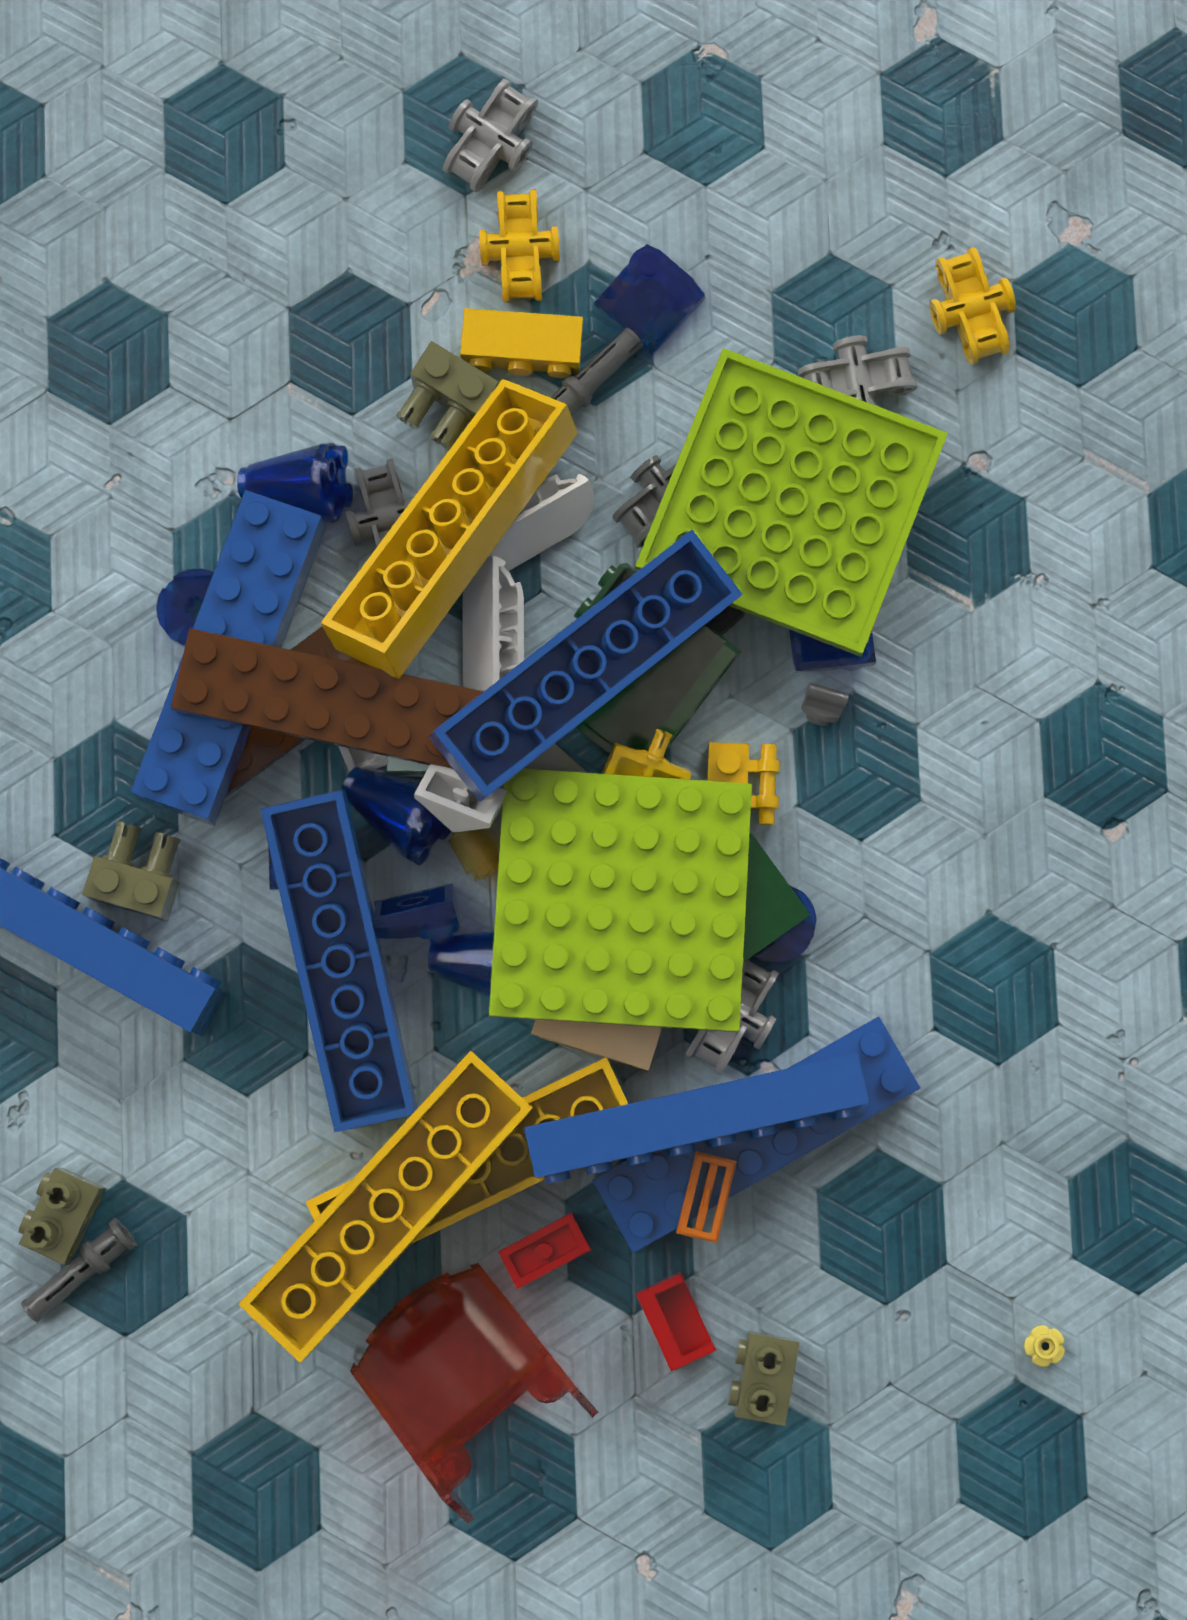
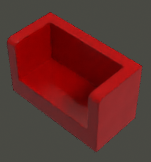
(544, 1250)
(675, 1321)

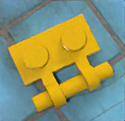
(731, 764)

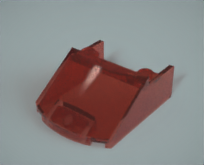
(450, 1366)

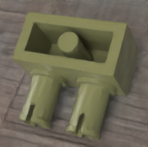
(451, 382)
(142, 890)
(61, 1215)
(764, 1377)

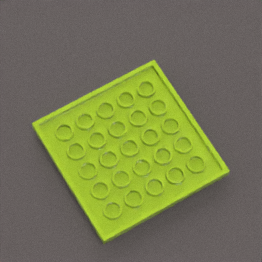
(798, 497)
(621, 900)

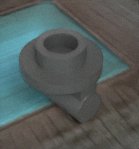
(823, 704)

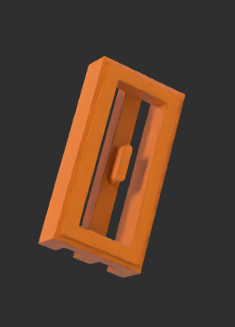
(698, 1231)

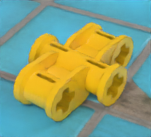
(519, 245)
(972, 306)

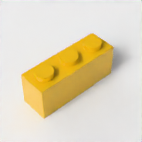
(522, 342)

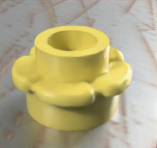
(1034, 1341)

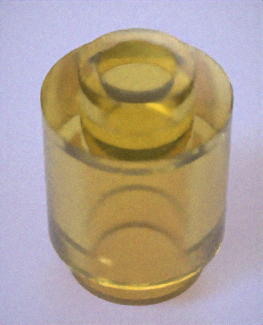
(476, 852)

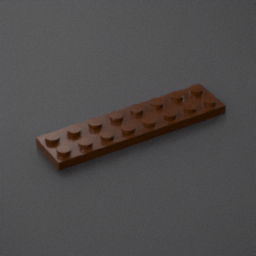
(315, 697)

